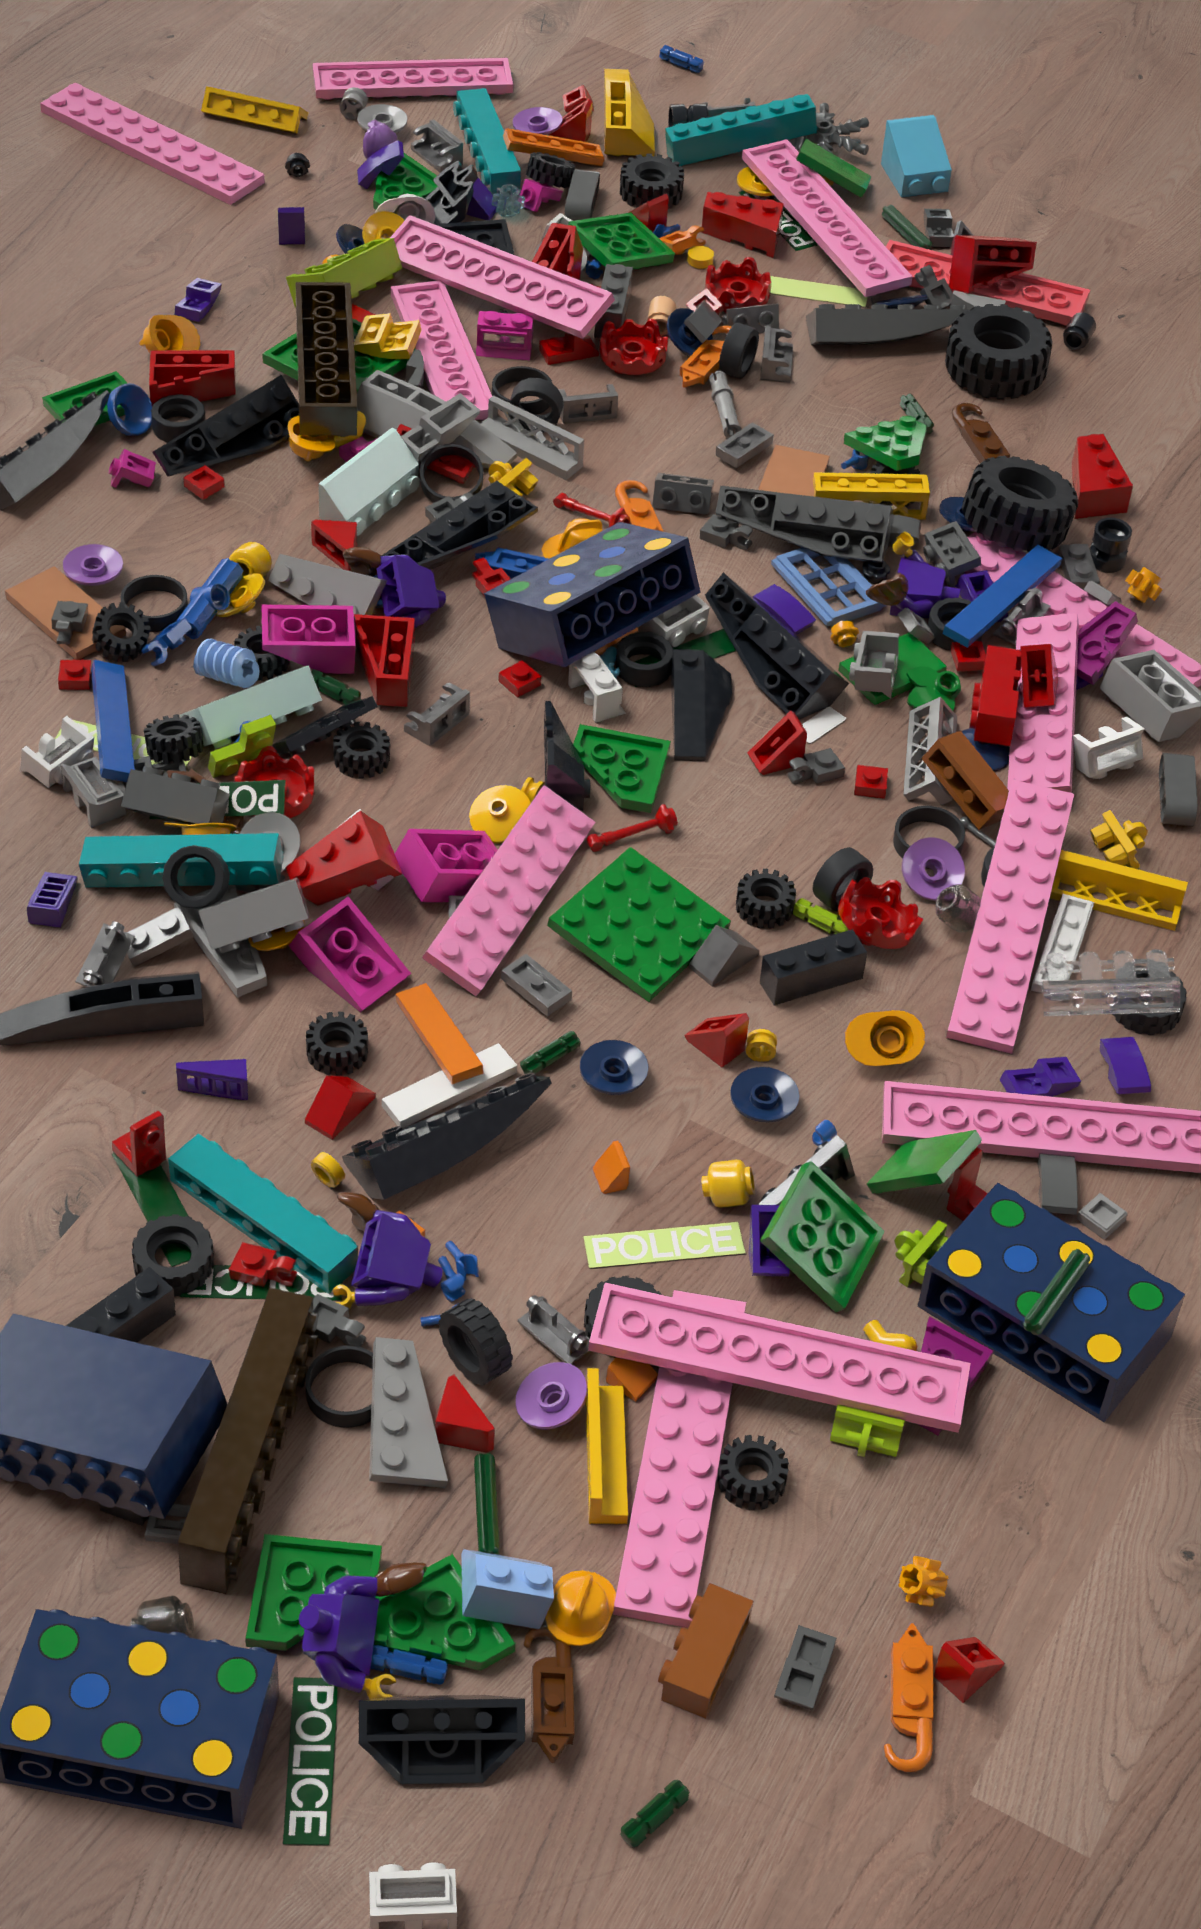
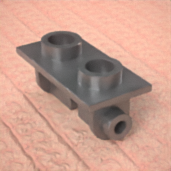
(754, 316)
(1028, 607)
(105, 956)
(554, 1330)

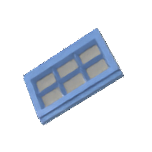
(827, 585)

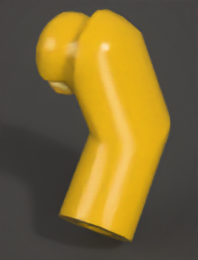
(361, 421)
(877, 1333)

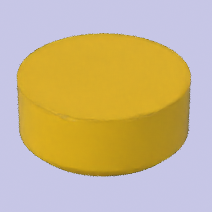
(700, 257)
(327, 1170)

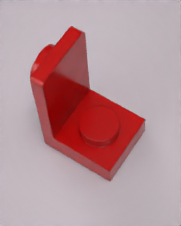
(144, 1144)
(963, 1191)

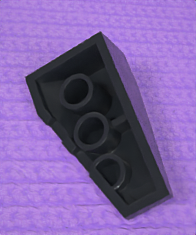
(699, 699)
(562, 763)

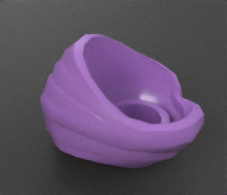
(377, 137)

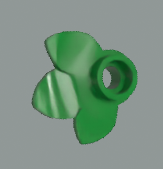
(929, 686)

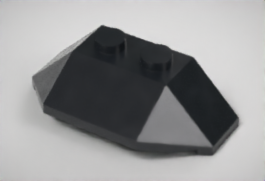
(441, 1735)

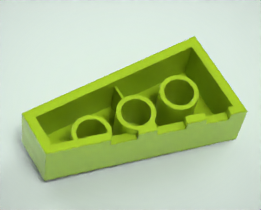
(359, 267)

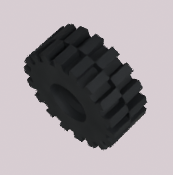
(650, 178)

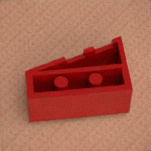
(743, 220)
(561, 250)
(987, 259)
(192, 373)
(1099, 478)
(386, 656)
(996, 696)
(344, 860)

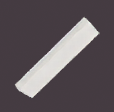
(1065, 933)
(438, 1093)

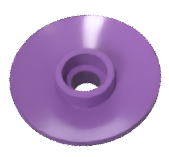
(538, 120)
(92, 564)
(938, 856)
(544, 1387)

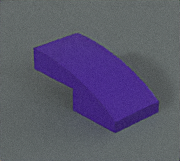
(383, 160)
(199, 299)
(785, 608)
(1126, 1065)
(1046, 1078)

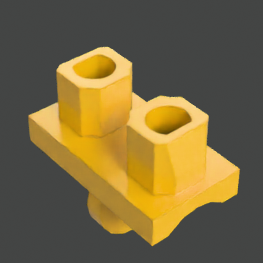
(518, 476)
(1123, 839)

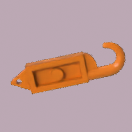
(703, 361)
(638, 509)
(912, 1698)

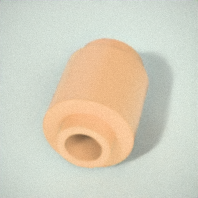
(660, 309)

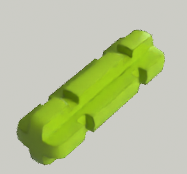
(818, 916)

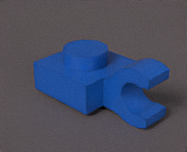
(170, 637)

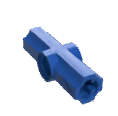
(211, 596)

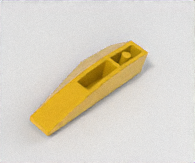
(626, 118)

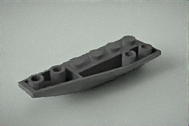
(876, 325)
(814, 523)

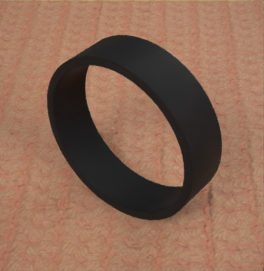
(518, 374)
(444, 450)
(157, 583)
(927, 814)
(336, 1355)

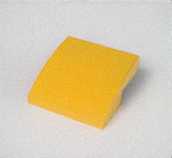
(386, 339)

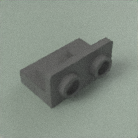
(682, 493)
(950, 551)

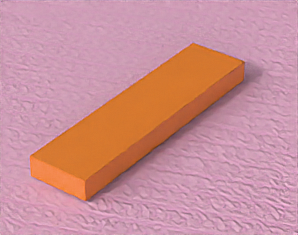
(562, 148)
(439, 1033)

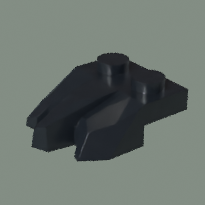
(453, 193)

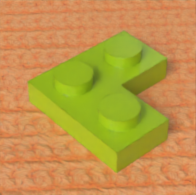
(252, 739)

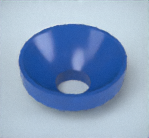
(136, 407)

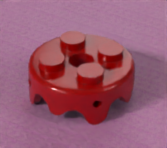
(739, 284)
(644, 339)
(298, 777)
(876, 917)

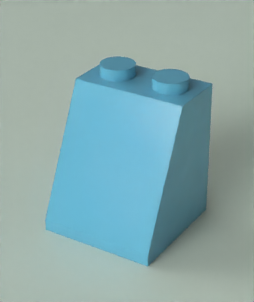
(915, 156)

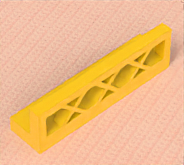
(252, 109)
(875, 488)
(1119, 885)
(605, 1452)

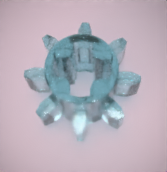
(508, 200)

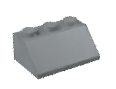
(1153, 694)
(254, 915)

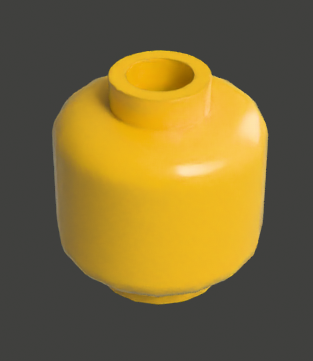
(252, 558)
(728, 1183)

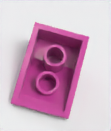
(311, 635)
(443, 861)
(349, 955)

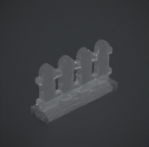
(1109, 996)

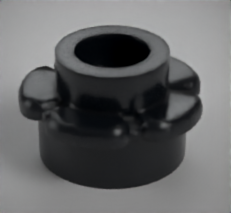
(297, 164)
(875, 572)

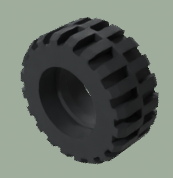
(998, 351)
(1019, 503)

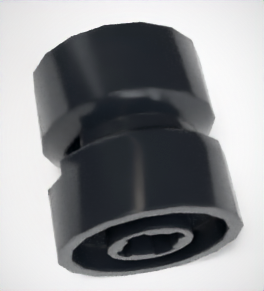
(680, 114)
(1110, 544)

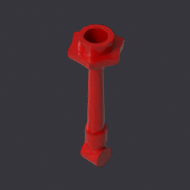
(572, 504)
(664, 819)

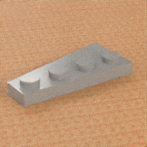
(326, 584)
(239, 967)
(402, 1427)

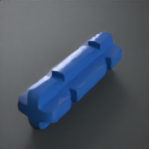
(681, 59)
(409, 1665)

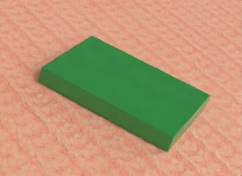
(833, 168)
(65, 399)
(911, 655)
(924, 1162)

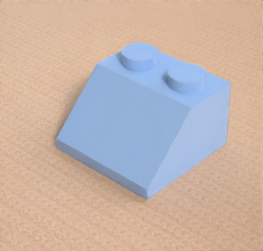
(505, 1589)

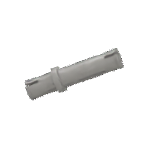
(722, 397)

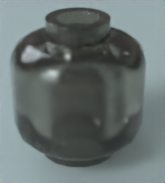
(958, 907)
(165, 1615)

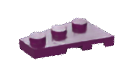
(1102, 639)
(951, 1344)

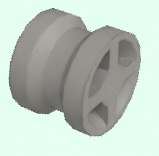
(351, 109)

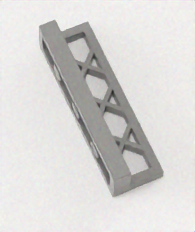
(532, 444)
(938, 724)

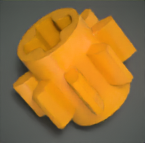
(1143, 585)
(923, 1581)

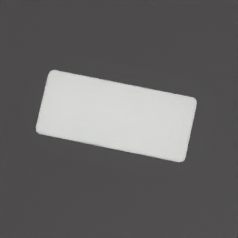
(822, 723)

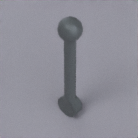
(967, 825)

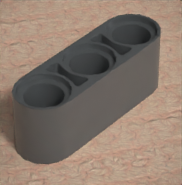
(582, 194)
(1177, 789)

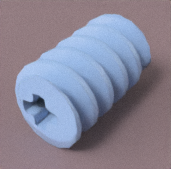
(226, 663)

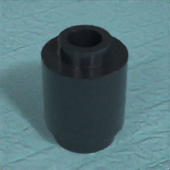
(1079, 331)

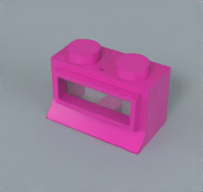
(504, 335)

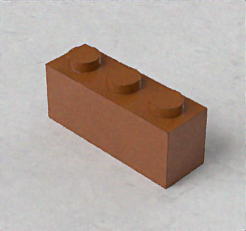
(968, 779)
(705, 1650)

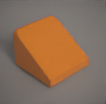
(612, 1169)
(632, 1375)

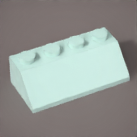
(370, 482)
(274, 697)

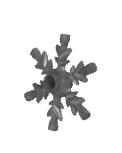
(828, 134)

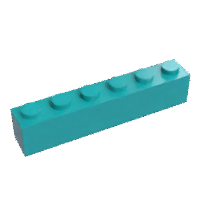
(741, 130)
(486, 139)
(141, 859)
(263, 1212)

